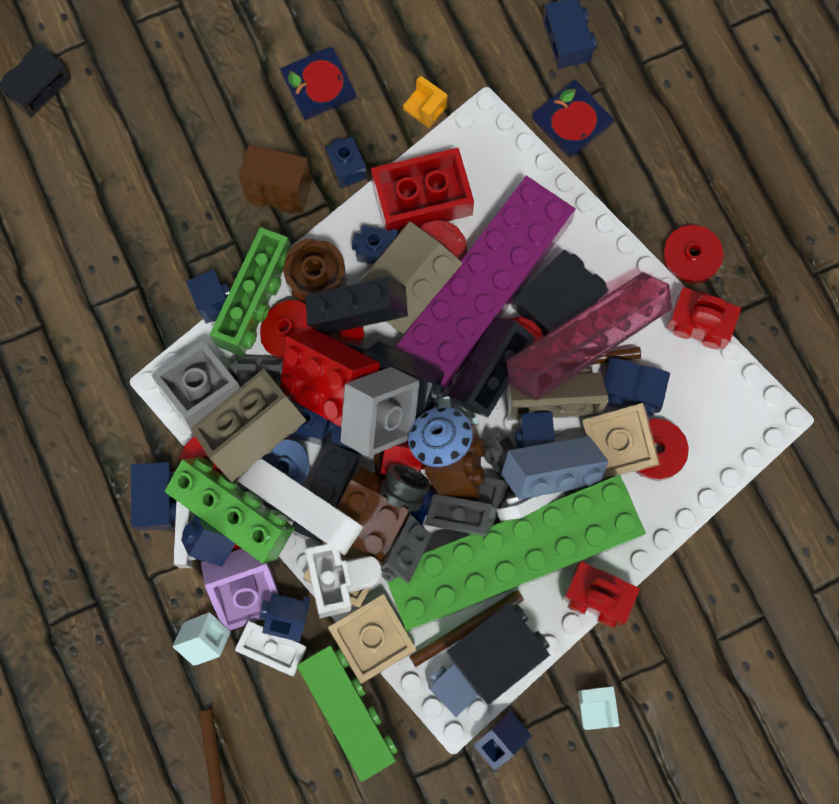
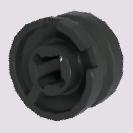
(404, 486)

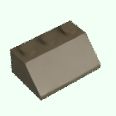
(417, 264)
(576, 397)
(247, 425)

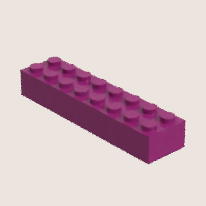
(488, 278)

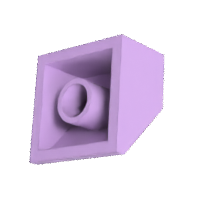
(239, 588)

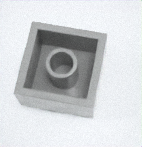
(195, 384)
(379, 411)

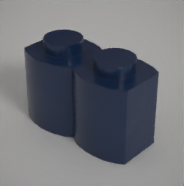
(635, 384)

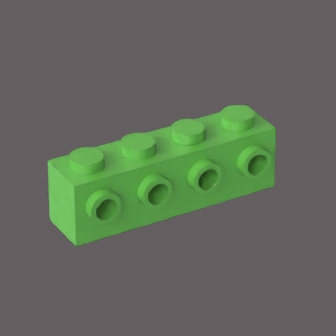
(251, 293)
(230, 509)
(346, 712)

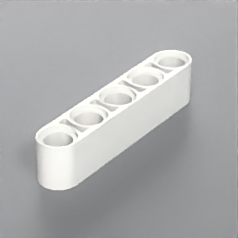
(301, 505)

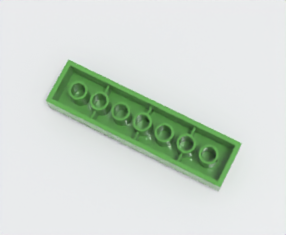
(517, 553)

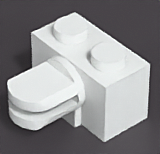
(335, 578)

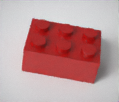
(423, 190)
(317, 372)

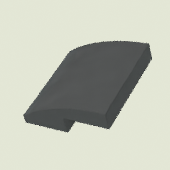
(468, 514)

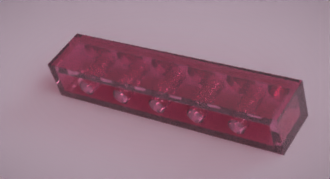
(589, 336)

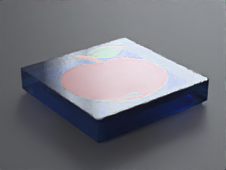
(318, 83)
(572, 119)

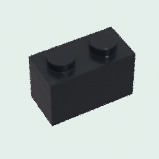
(34, 80)

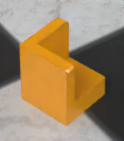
(426, 102)

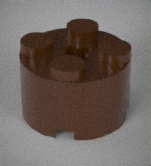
(315, 257)

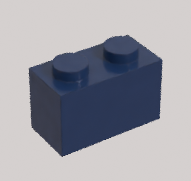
(569, 33)
(149, 503)

